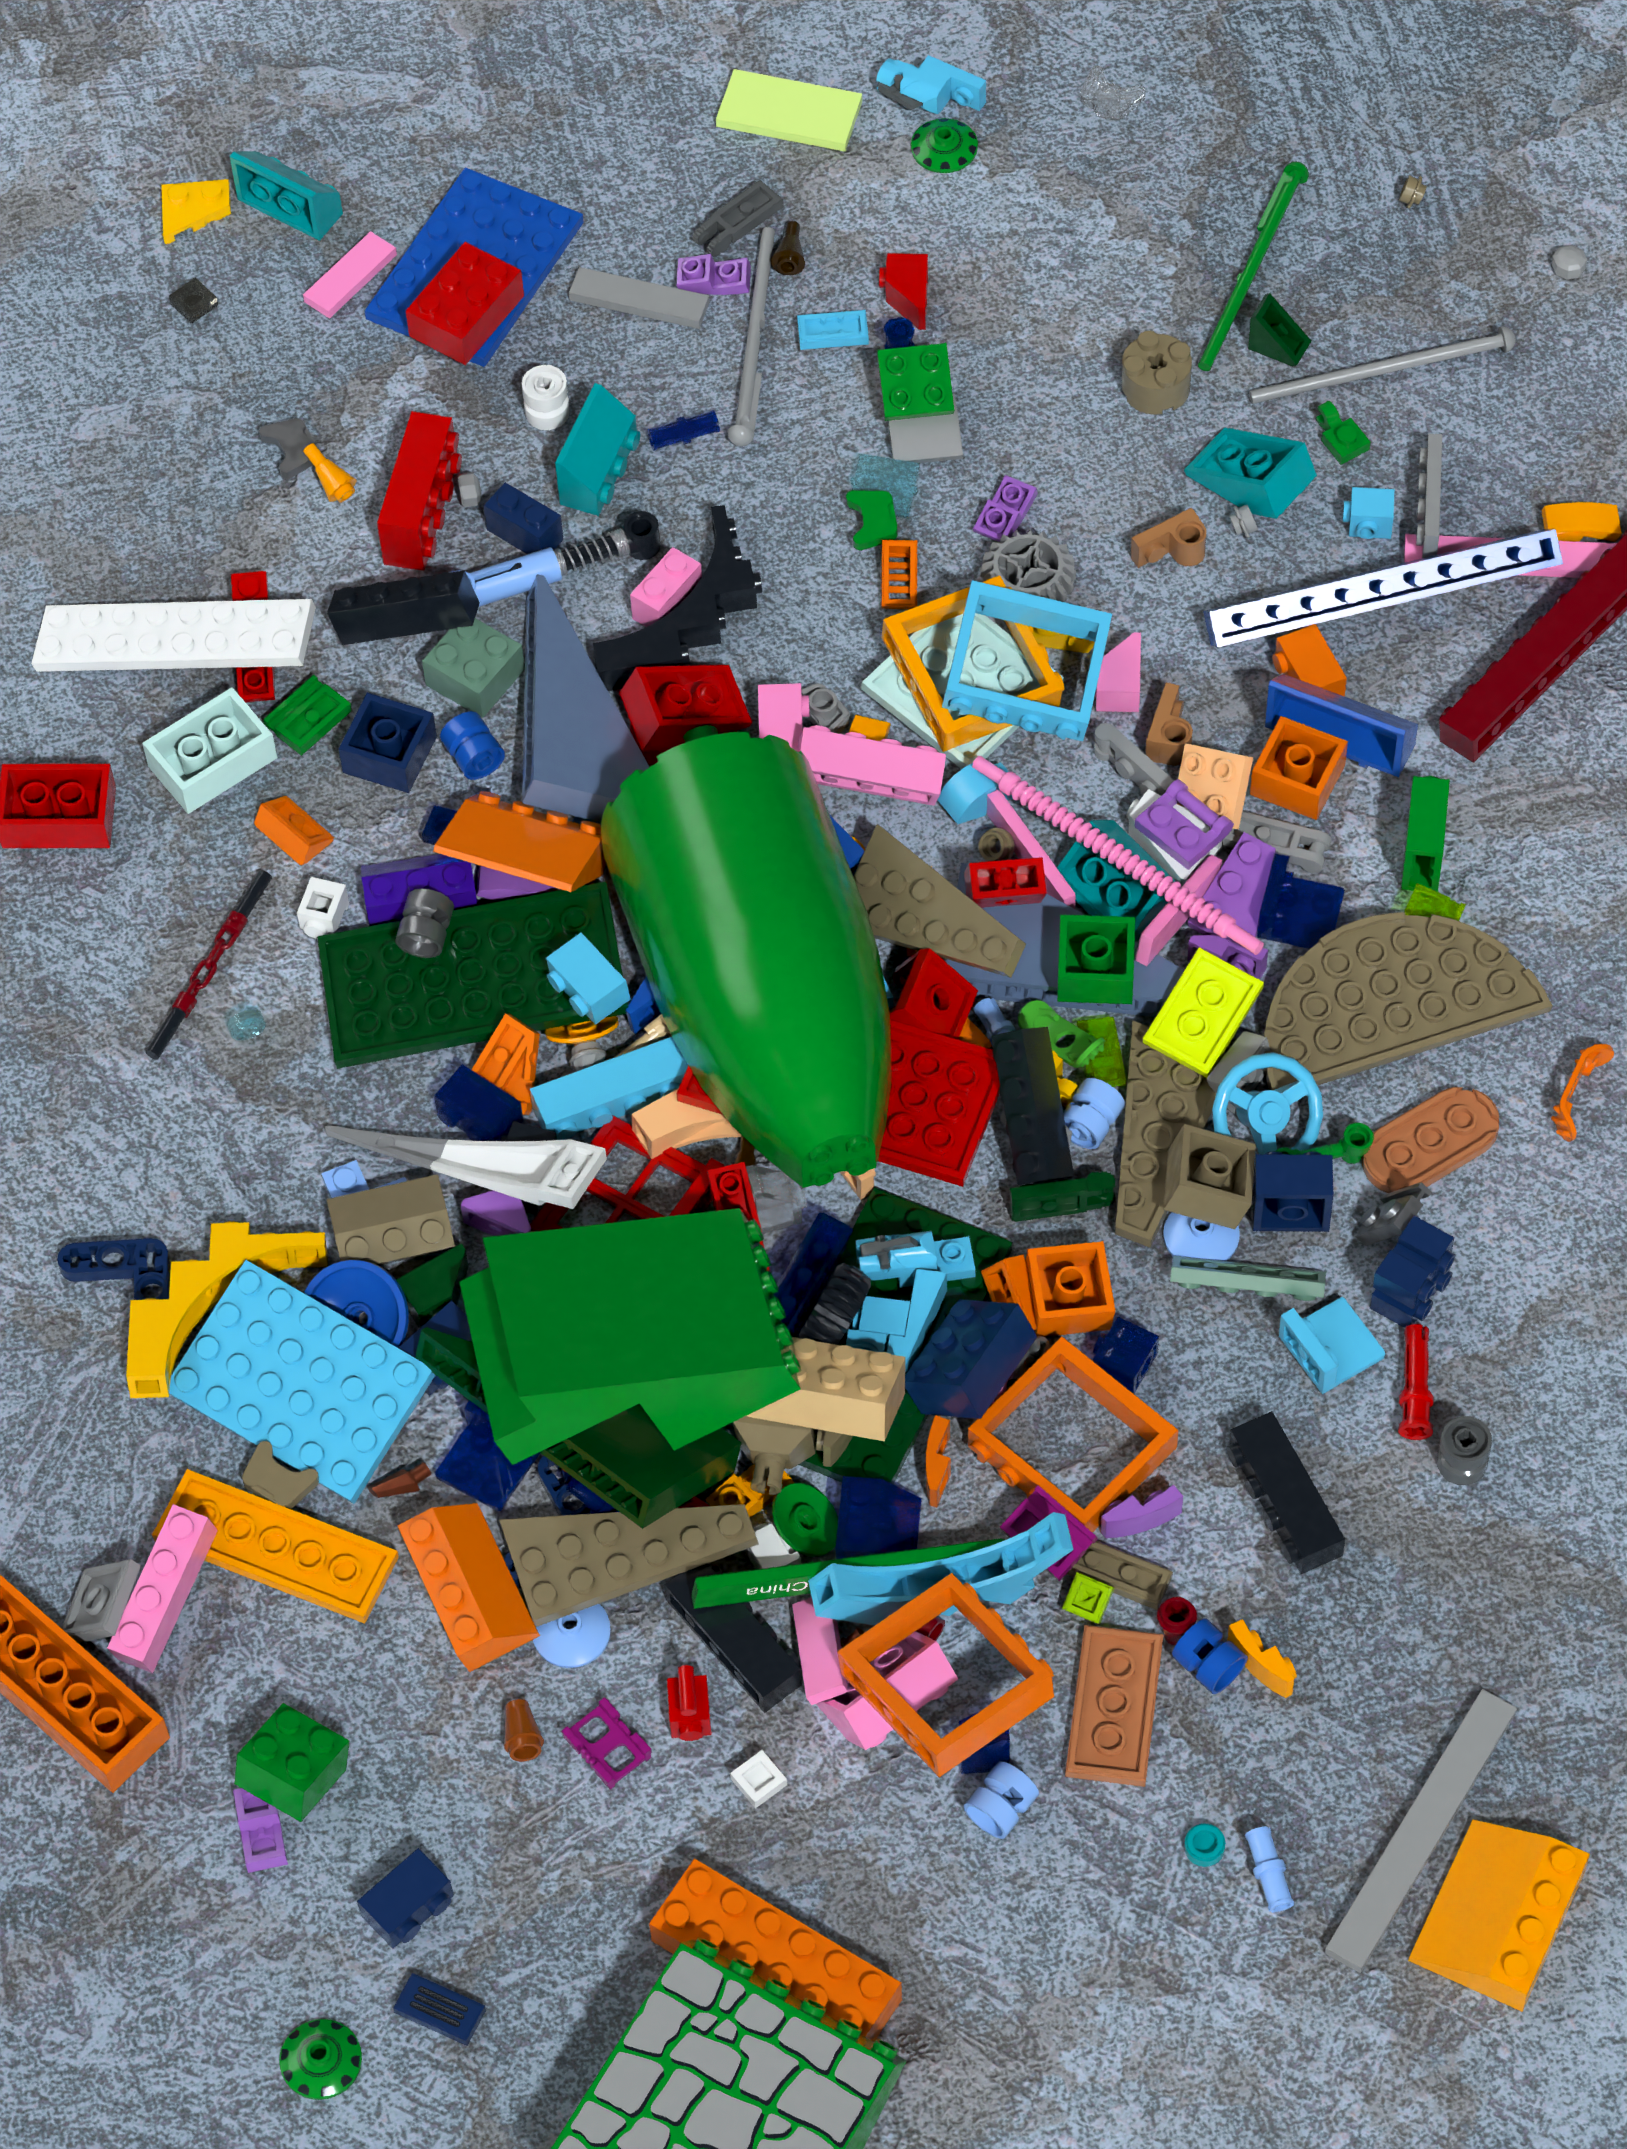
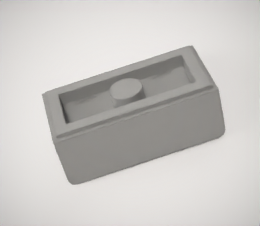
(1244, 1047)

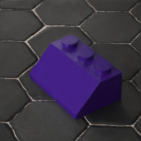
(389, 884)

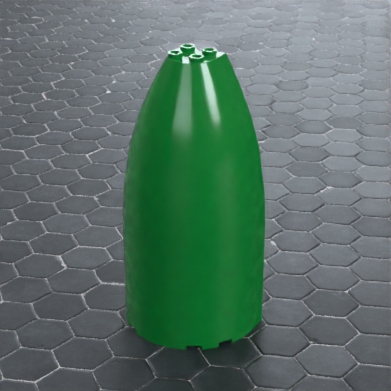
(758, 947)

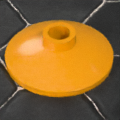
(582, 1032)

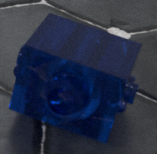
(1126, 1352)

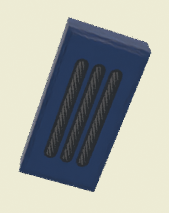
(439, 2009)

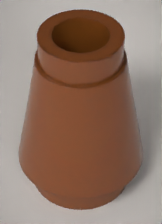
(522, 1733)

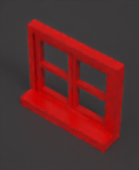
(693, 1201)

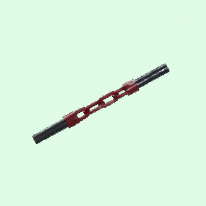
(186, 1000)

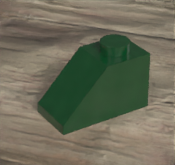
(434, 1284)

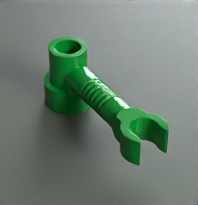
(1351, 1147)

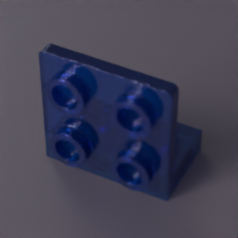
(1297, 909)
(479, 1466)

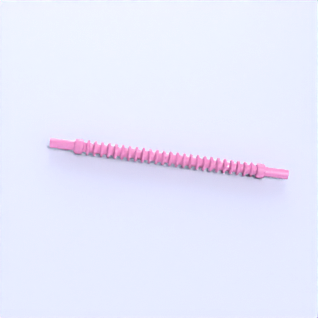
(1223, 925)

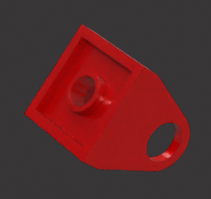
(926, 978)

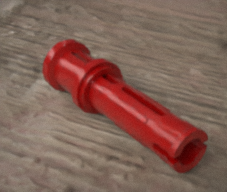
(1416, 1397)

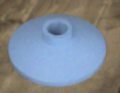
(1186, 1241)
(578, 1645)

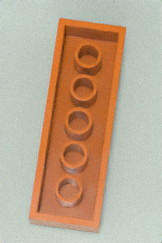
(73, 1694)
(777, 1947)

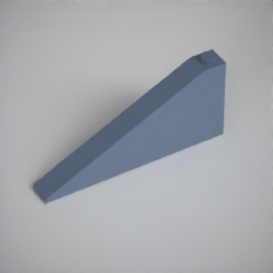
(573, 732)
(1038, 966)

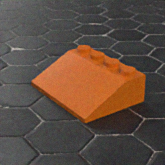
(524, 842)

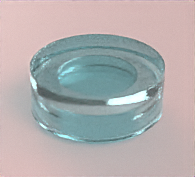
(246, 1024)

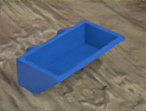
(1372, 735)

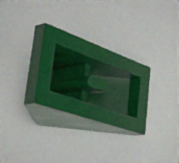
(1276, 333)

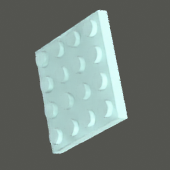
(989, 664)

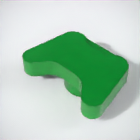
(877, 517)

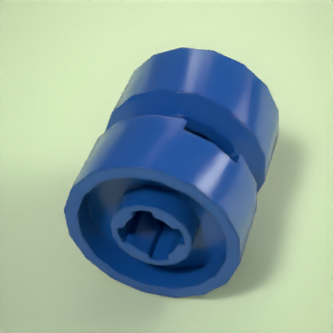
(472, 745)
(1222, 1659)

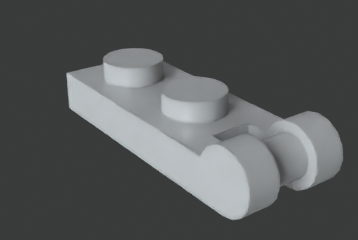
(1129, 760)
(1285, 838)

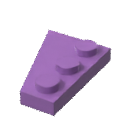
(1240, 884)

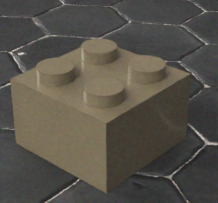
(1209, 1176)

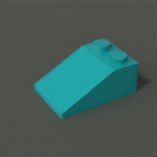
(1254, 470)

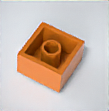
(1298, 768)
(1070, 1289)

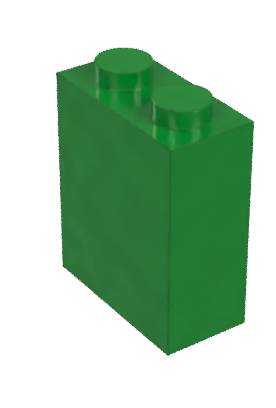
(1425, 832)

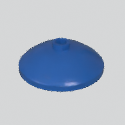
(364, 1287)

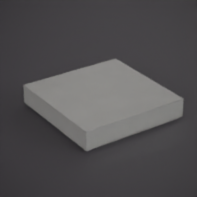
(100, 1600)

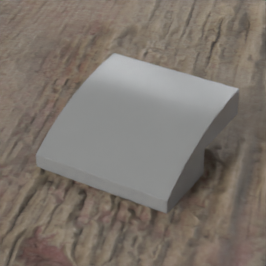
(926, 438)

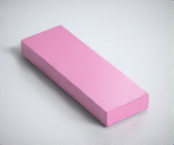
(349, 274)
(818, 1648)

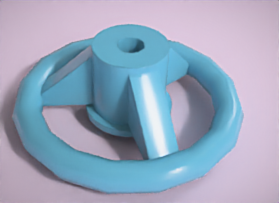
(1268, 1110)

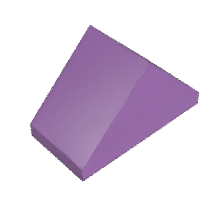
(495, 1214)

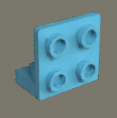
(1330, 1343)

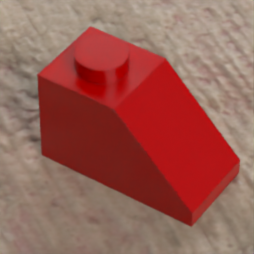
(906, 285)

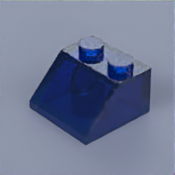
(876, 1518)

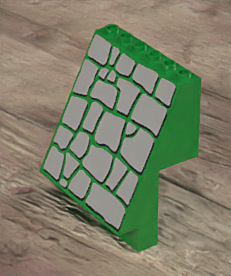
(733, 2067)

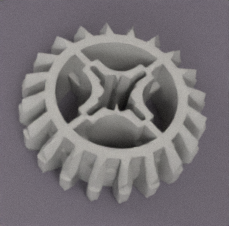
(1026, 564)

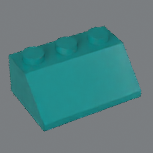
(285, 193)
(596, 452)
(1104, 888)

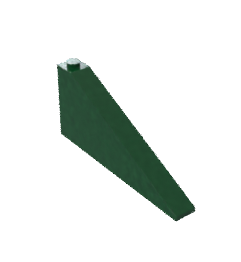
(617, 1459)

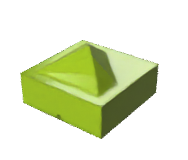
(1088, 1598)

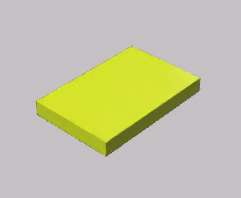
(1203, 1012)

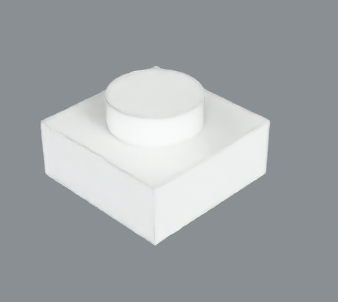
(758, 1779)

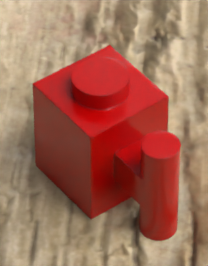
(688, 1705)

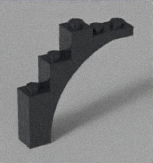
(724, 588)

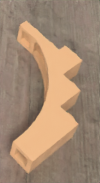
(678, 1124)

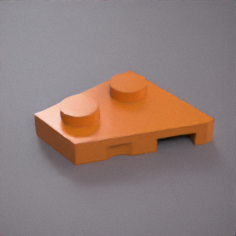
(511, 1060)

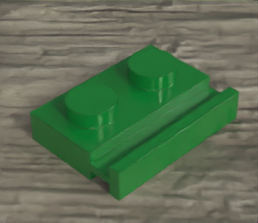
(307, 715)

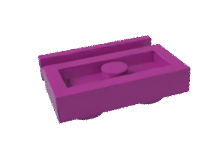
(1034, 1510)

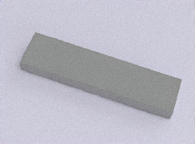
(639, 297)

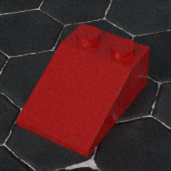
(675, 699)

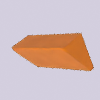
(292, 829)

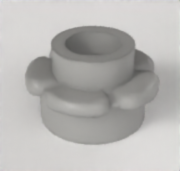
(1243, 521)

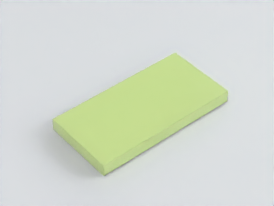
(789, 110)

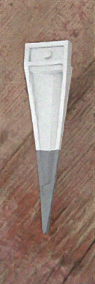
(525, 1170)

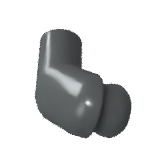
(1036, 1350)

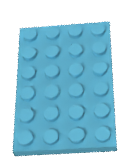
(301, 1379)

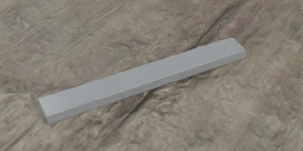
(1420, 1831)

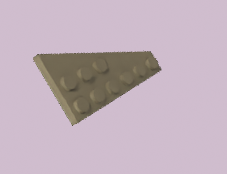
(923, 910)
(1158, 1104)
(599, 1556)

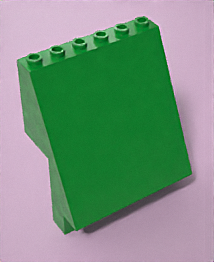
(624, 1317)

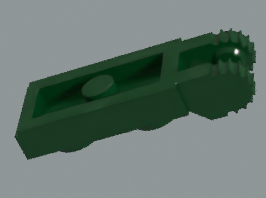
(1062, 1197)

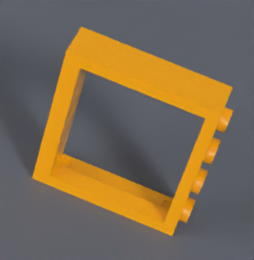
(957, 732)

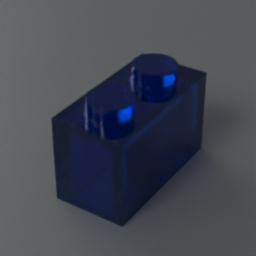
(476, 1106)

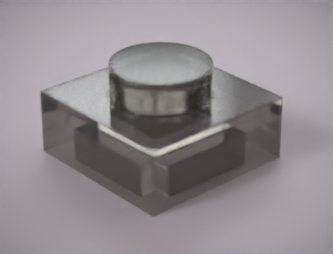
(193, 300)

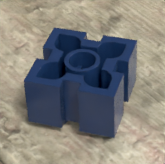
(1413, 1273)

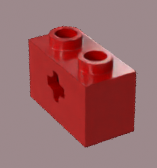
(1006, 882)

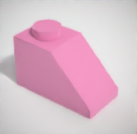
(1120, 677)

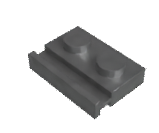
(1392, 1216)

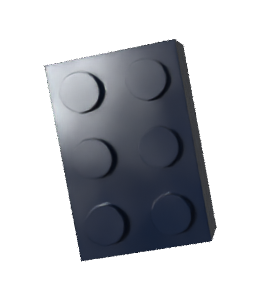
(969, 1358)

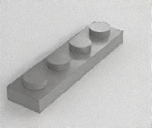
(1429, 485)

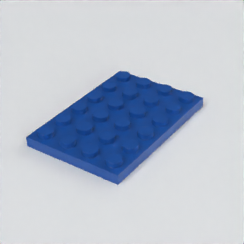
(494, 218)

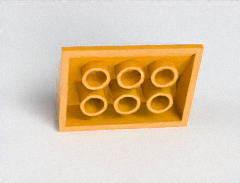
(1500, 1911)

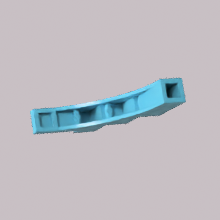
(995, 1572)

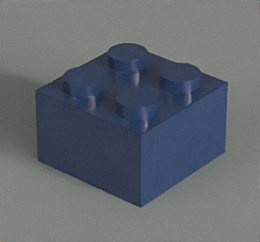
(387, 742)
(1292, 1192)

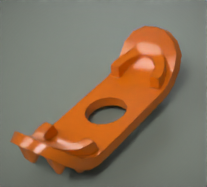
(1590, 1058)

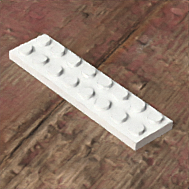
(174, 635)

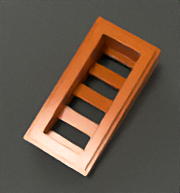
(898, 549)
(1010, 1283)

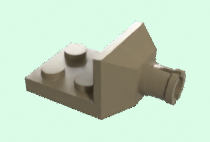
(773, 1448)

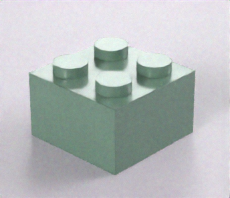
(473, 666)

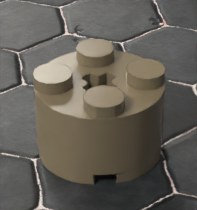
(1156, 373)

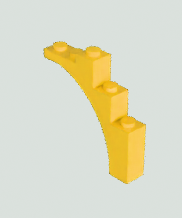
(196, 1286)

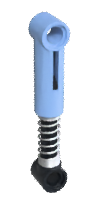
(519, 573)

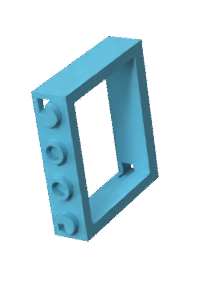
(1037, 613)

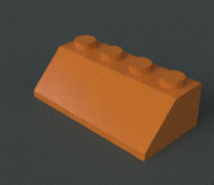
(468, 1583)

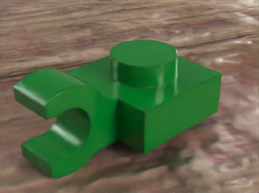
(1341, 438)

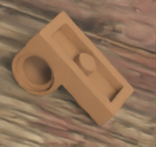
(1172, 538)
(1168, 726)

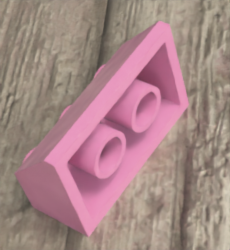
(913, 1668)

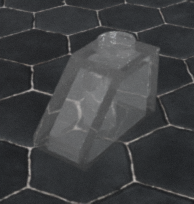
(775, 1198)

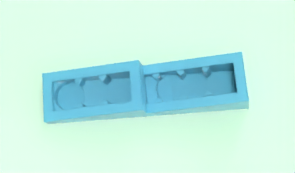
(926, 1300)

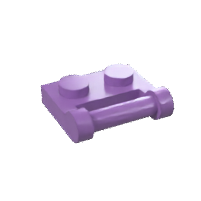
(1178, 834)

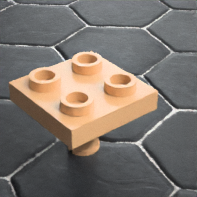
(1216, 779)

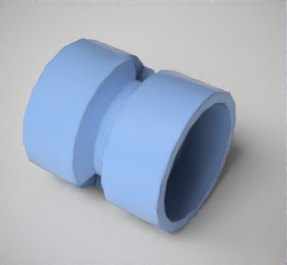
(1092, 1111)
(1004, 1795)

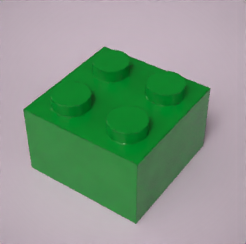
(1096, 959)
(291, 1762)

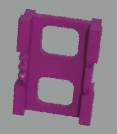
(617, 1736)

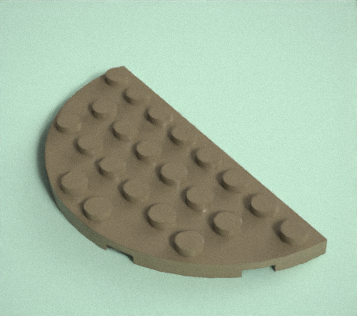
(1394, 992)

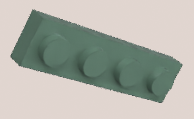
(1263, 1279)

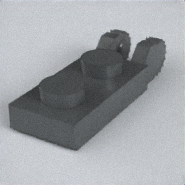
(738, 217)

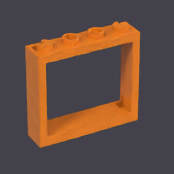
(1105, 1390)
(982, 1728)

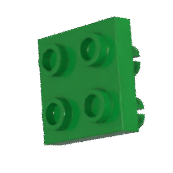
(915, 382)

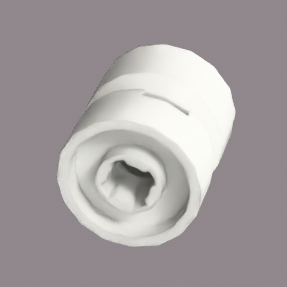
(545, 397)

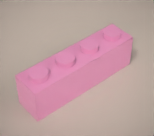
(872, 765)
(162, 1588)

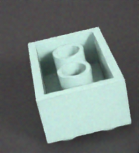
(210, 750)

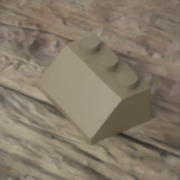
(392, 1222)

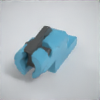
(930, 85)
(902, 1254)

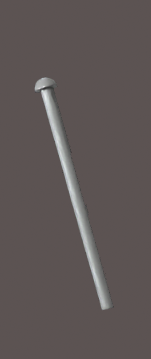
(1505, 339)
(743, 431)

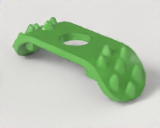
(1085, 1047)

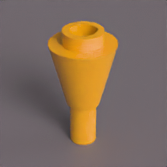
(335, 481)

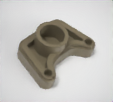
(275, 1482)

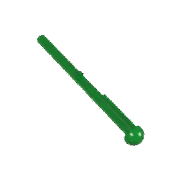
(1293, 175)

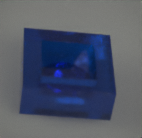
(437, 823)

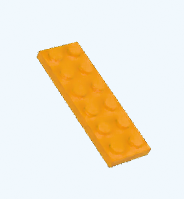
(287, 1547)

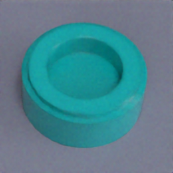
(1204, 1845)

